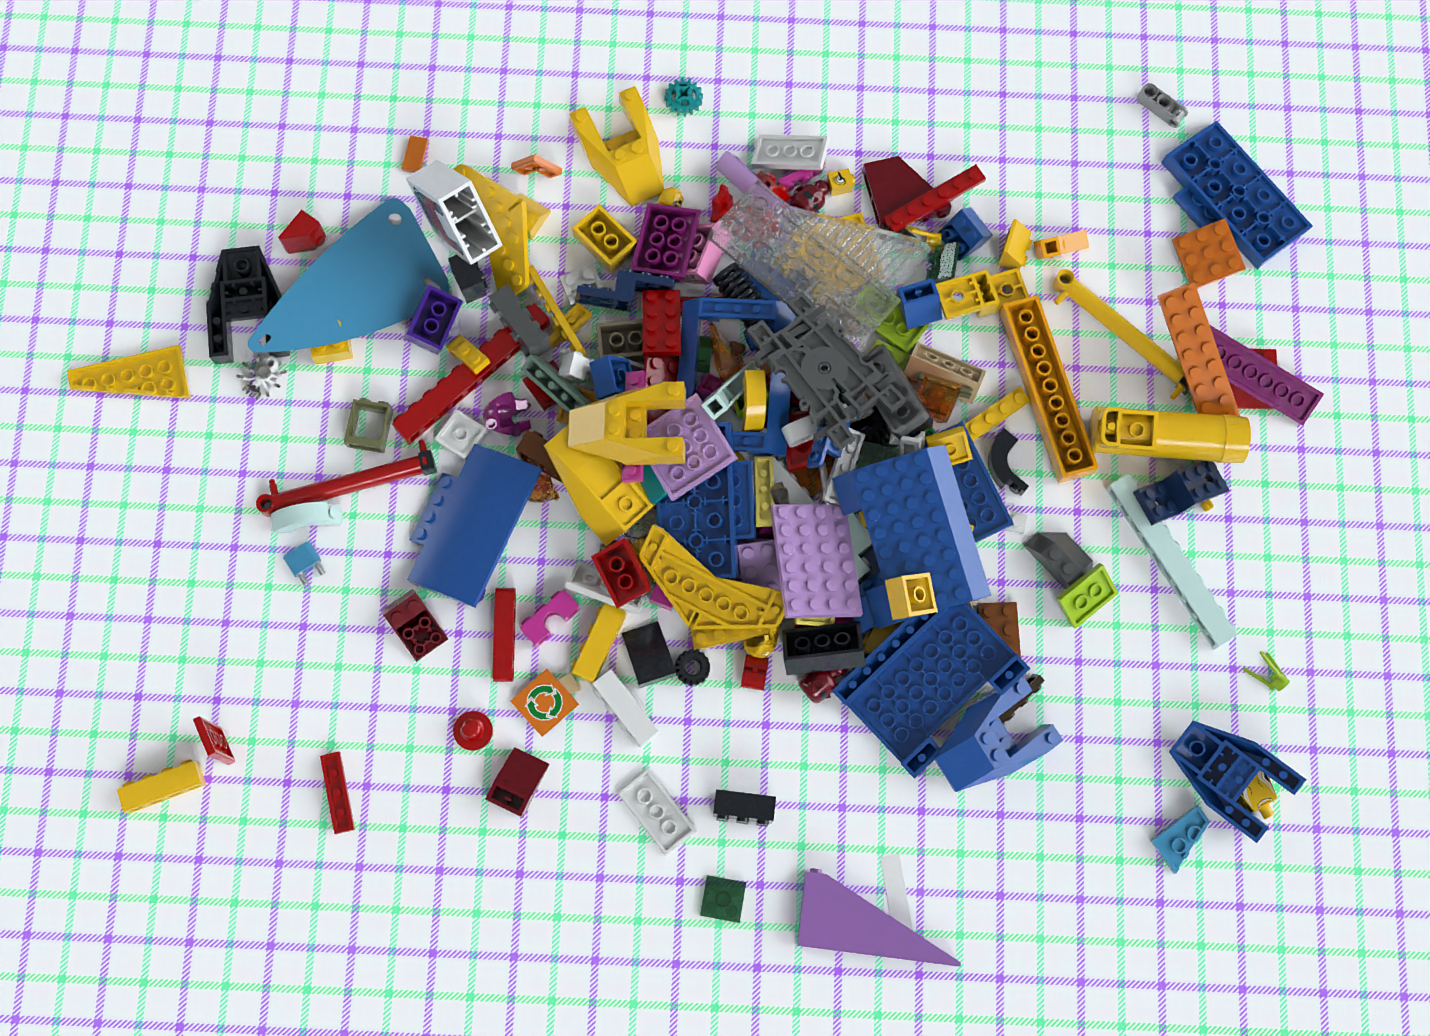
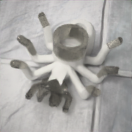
(264, 371)

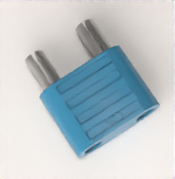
(303, 559)

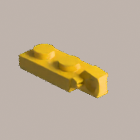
(576, 318)

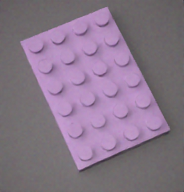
(815, 561)

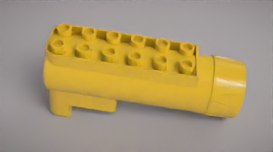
(1170, 434)

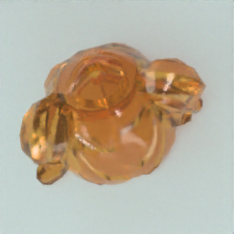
(545, 492)

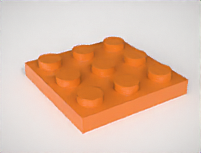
(1209, 254)

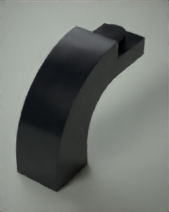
(999, 466)

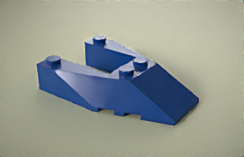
(982, 746)
(1223, 767)

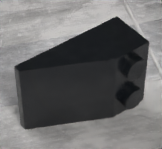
(649, 654)

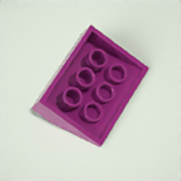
(666, 240)

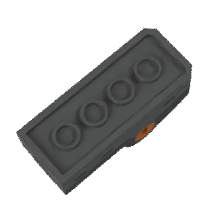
(913, 414)

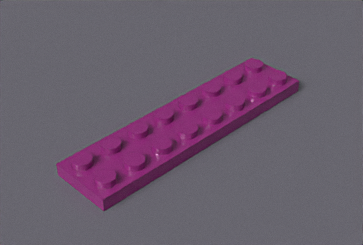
(1266, 380)

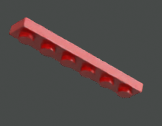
(934, 198)

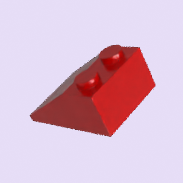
(622, 572)

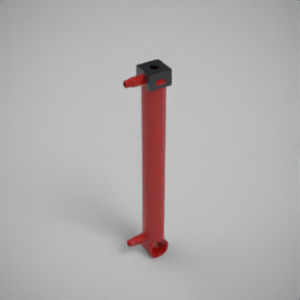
(349, 483)

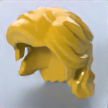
(764, 645)

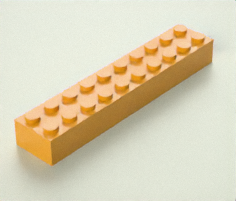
(1048, 389)

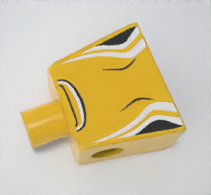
(1259, 795)

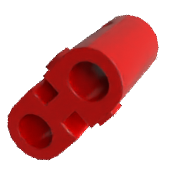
(754, 672)

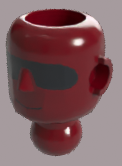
(810, 196)
(819, 684)

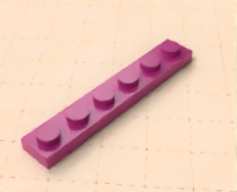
(633, 473)

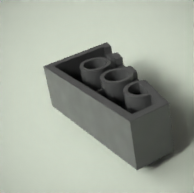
(519, 322)

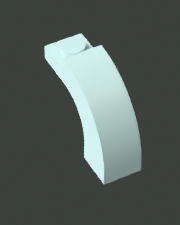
(305, 514)

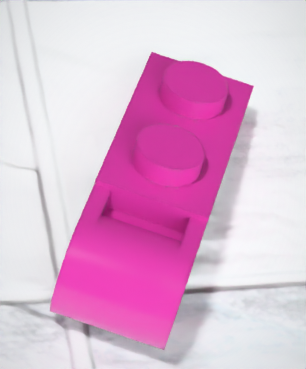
(799, 177)

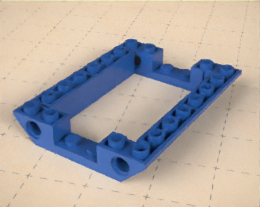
(713, 309)

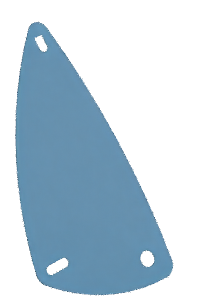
(362, 280)

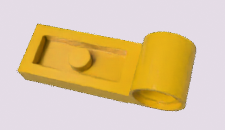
(468, 354)

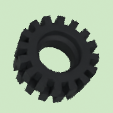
(696, 678)

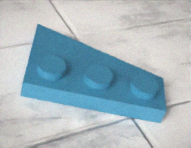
(1180, 836)

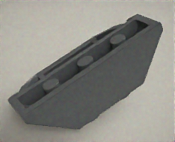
(1060, 556)

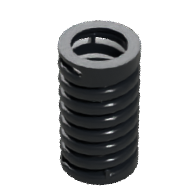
(723, 280)

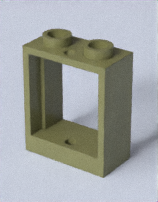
(352, 441)

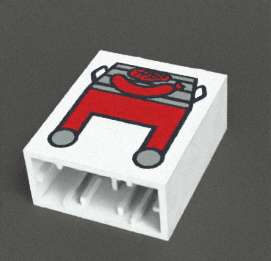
(454, 211)

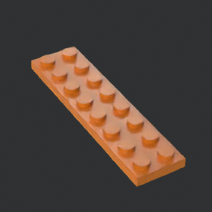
(1197, 351)

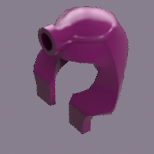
(500, 411)

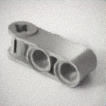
(1166, 113)

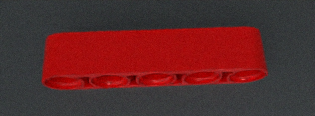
(504, 635)

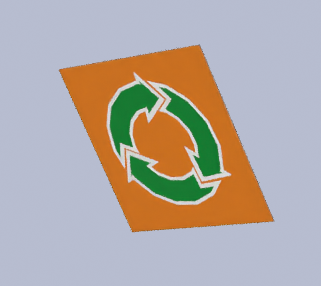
(544, 702)

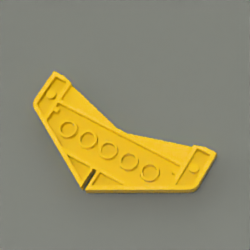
(509, 219)
(695, 589)

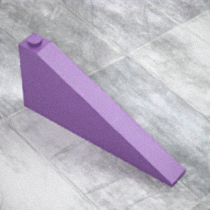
(845, 922)

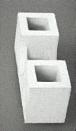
(575, 367)

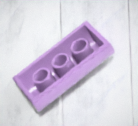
(736, 172)

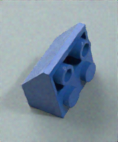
(967, 230)
(919, 303)

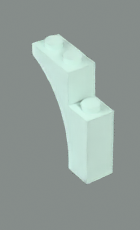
(727, 394)
(861, 543)

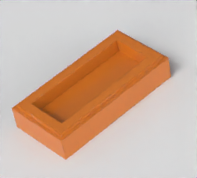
(415, 154)

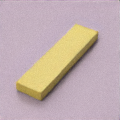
(763, 483)

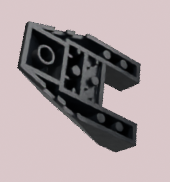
(239, 292)

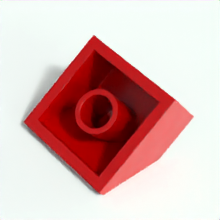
(302, 234)

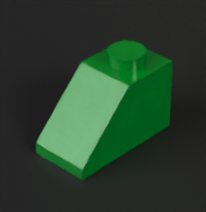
(705, 353)

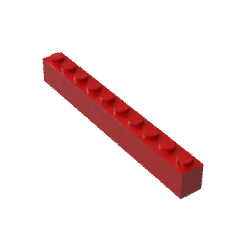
(460, 382)

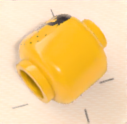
(671, 197)

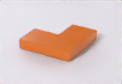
(536, 164)

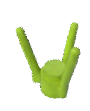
(1278, 678)

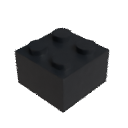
(469, 278)

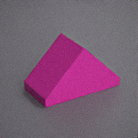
(708, 386)

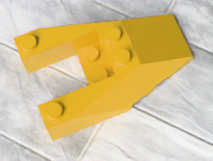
(630, 160)
(618, 426)

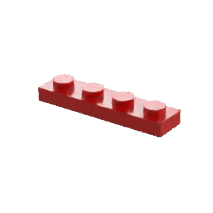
(337, 793)

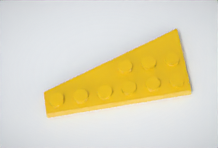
(145, 374)

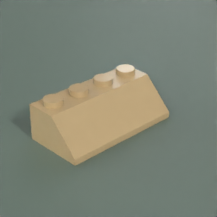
(936, 363)

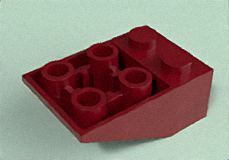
(414, 624)
(517, 782)

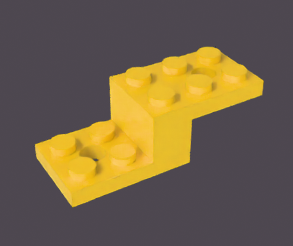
(980, 293)

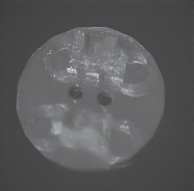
(645, 524)

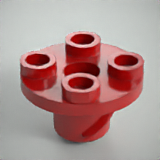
(473, 730)

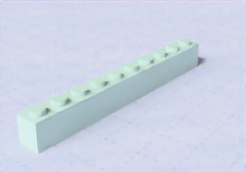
(1174, 565)

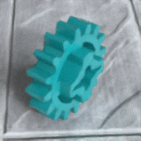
(683, 95)

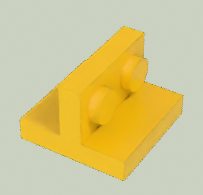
(955, 442)

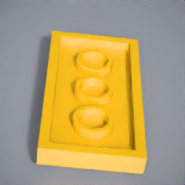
(716, 637)

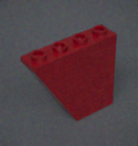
(892, 185)

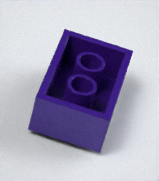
(433, 319)

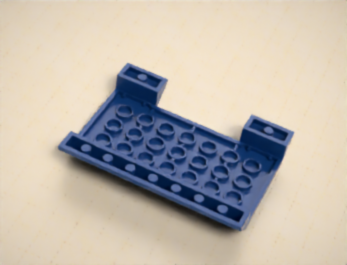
(915, 527)
(925, 677)

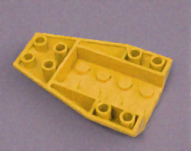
(598, 489)

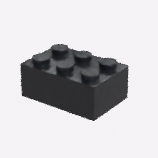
(744, 807)

